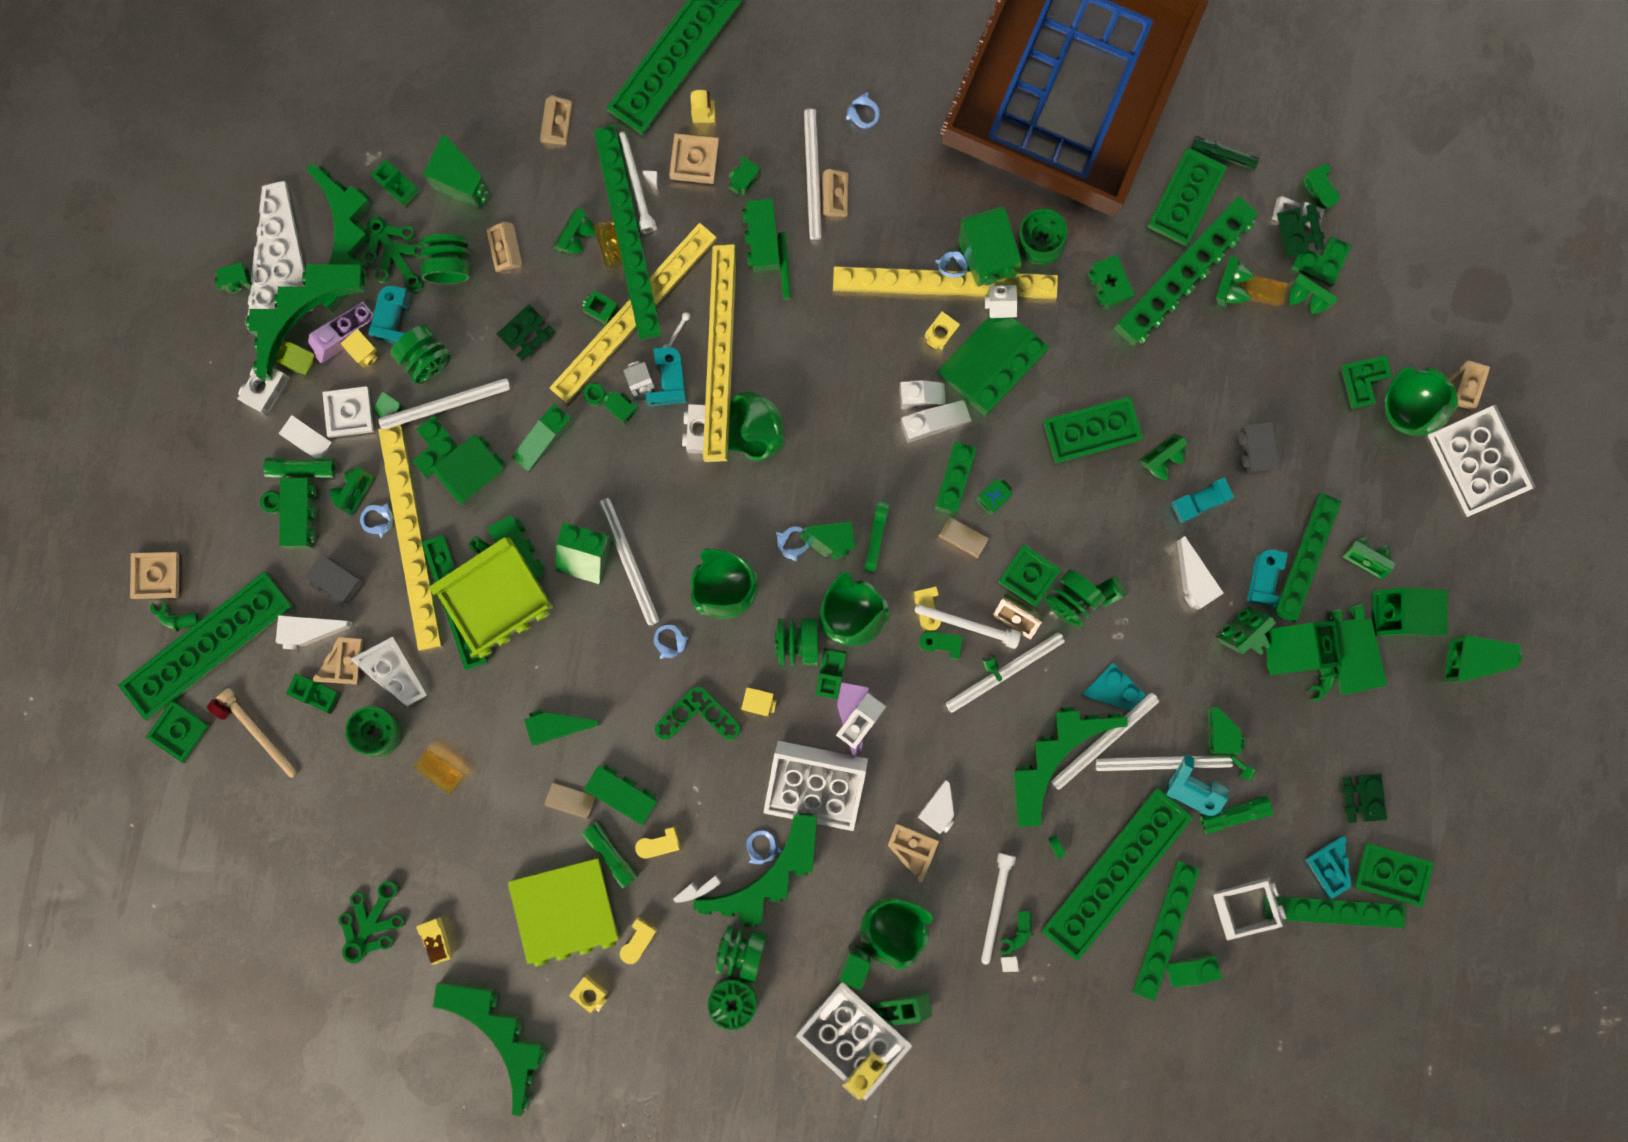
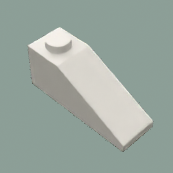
(934, 420)
(1196, 579)
(304, 631)

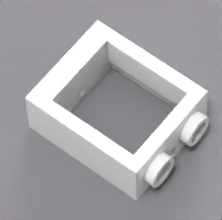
(1226, 916)

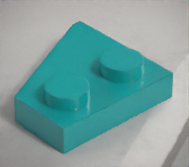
(1114, 689)
(1331, 867)

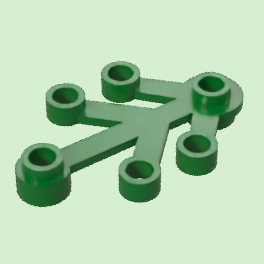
(392, 251)
(368, 925)

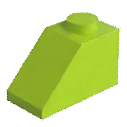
(294, 358)

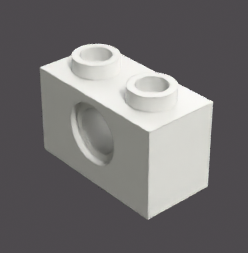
(266, 399)
(695, 415)

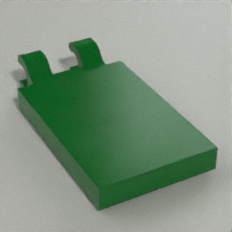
(1359, 652)

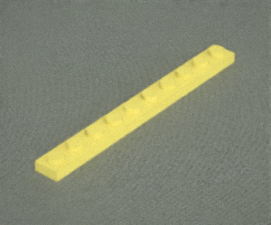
(936, 283)
(623, 322)
(720, 353)
(410, 538)

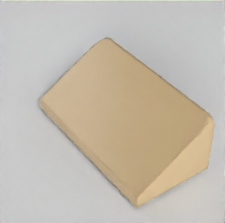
(556, 120)
(834, 193)
(504, 246)
(963, 537)
(1018, 616)
(570, 800)

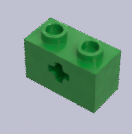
(1110, 270)

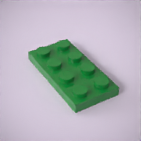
(1187, 196)
(1092, 430)

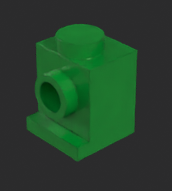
(744, 176)
(233, 278)
(596, 299)
(620, 406)

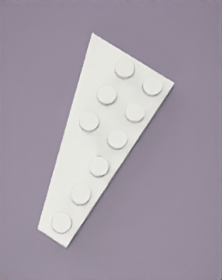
(277, 251)

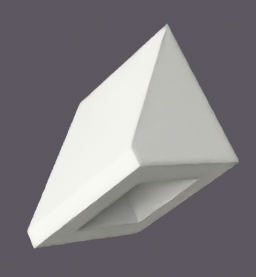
(652, 177)
(1009, 964)

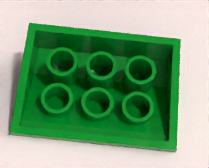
(992, 362)

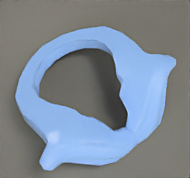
(851, 111)
(960, 260)
(379, 529)
(781, 540)
(668, 652)
(773, 851)

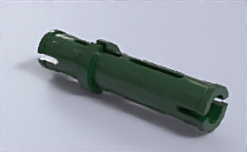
(1217, 150)

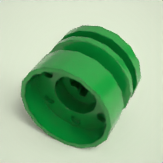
(1049, 226)
(444, 258)
(420, 354)
(1071, 602)
(797, 641)
(362, 725)
(740, 954)
(730, 989)

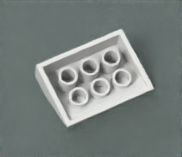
(1481, 460)
(816, 783)
(848, 1030)

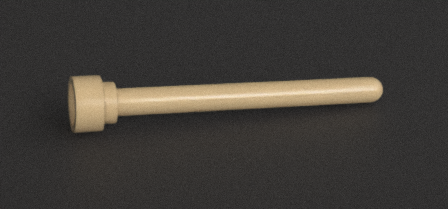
(228, 700)

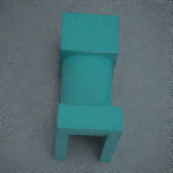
(387, 313)
(671, 378)
(1203, 500)
(1265, 577)
(1195, 792)

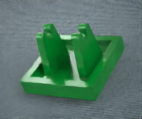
(1247, 631)

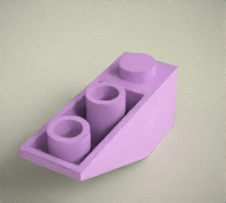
(327, 339)
(848, 700)

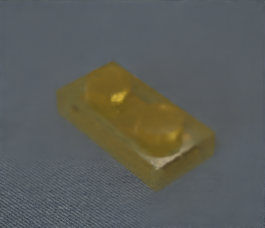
(608, 244)
(1265, 290)
(438, 771)

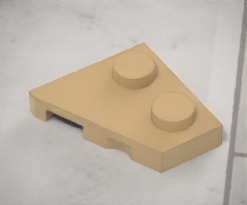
(1469, 383)
(338, 664)
(913, 849)

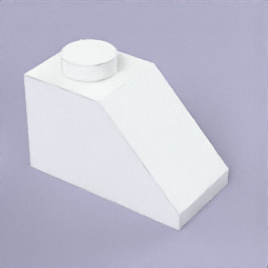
(639, 379)
(921, 394)
(861, 720)
(939, 809)

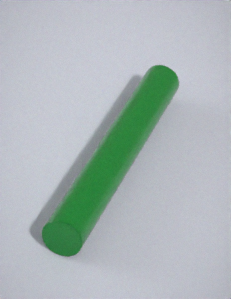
(784, 265)

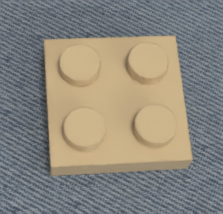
(694, 158)
(154, 575)

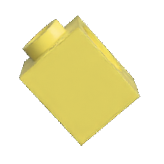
(945, 322)
(360, 348)
(758, 702)
(578, 994)

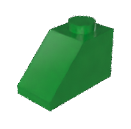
(1224, 734)
(1194, 970)

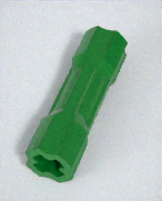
(282, 468)
(1228, 817)
(599, 840)

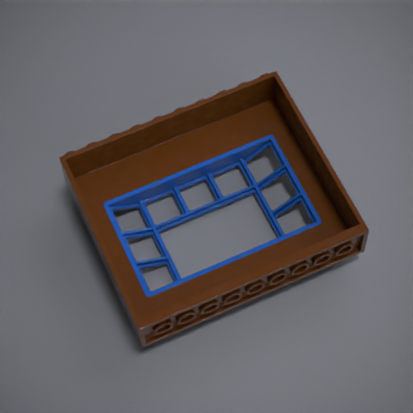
(1129, 120)

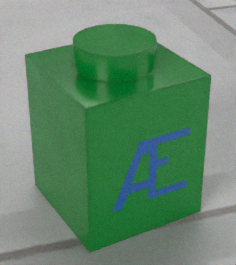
(995, 496)

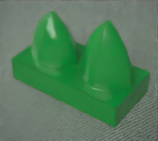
(578, 223)
(1304, 287)
(1228, 290)
(1156, 460)
(356, 486)
(1374, 562)

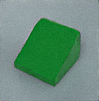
(387, 405)
(1112, 590)

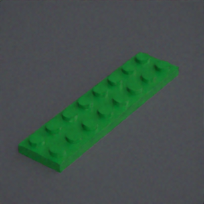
(670, 61)
(205, 646)
(1116, 874)

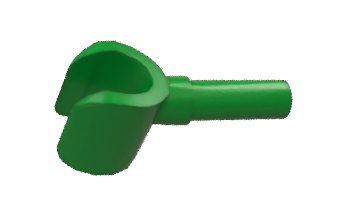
(992, 666)
(1247, 772)

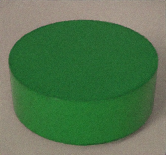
(594, 394)
(270, 502)
(1057, 846)

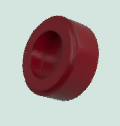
(217, 710)

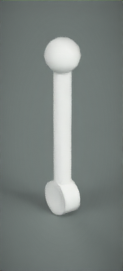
(685, 317)

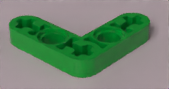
(876, 535)
(693, 708)

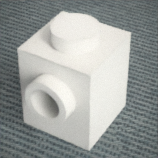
(1002, 301)

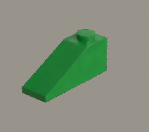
(542, 437)
(550, 726)
(903, 1009)

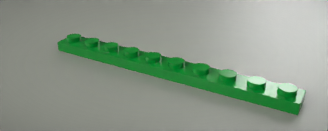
(627, 233)

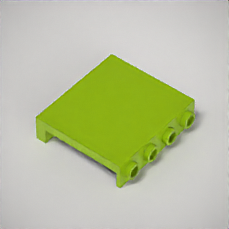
(492, 597)
(563, 912)

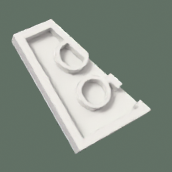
(391, 671)

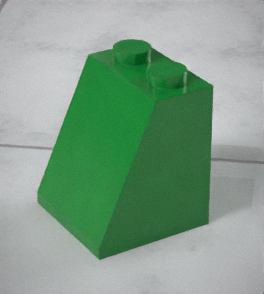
(455, 176)
(989, 246)
(468, 468)
(582, 553)
(1410, 612)
(1303, 648)
(1477, 657)

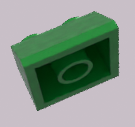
(830, 539)

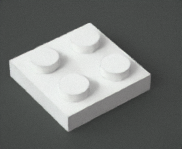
(348, 411)

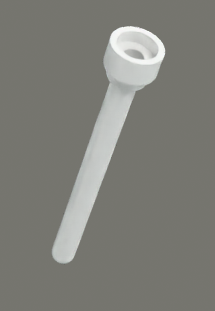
(646, 223)
(1009, 637)
(1005, 864)

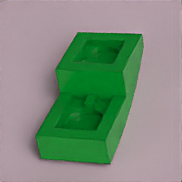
(395, 183)
(830, 673)
(313, 693)

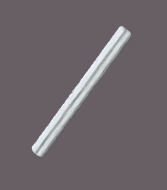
(812, 174)
(444, 404)
(628, 561)
(1005, 672)
(1103, 742)
(1152, 763)

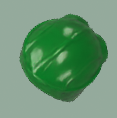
(1420, 401)
(755, 426)
(723, 584)
(852, 611)
(895, 931)

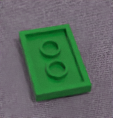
(1393, 874)

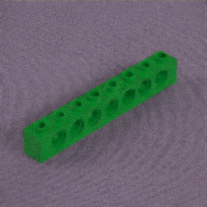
(1238, 212)

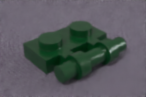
(1293, 233)
(521, 327)
(1370, 798)

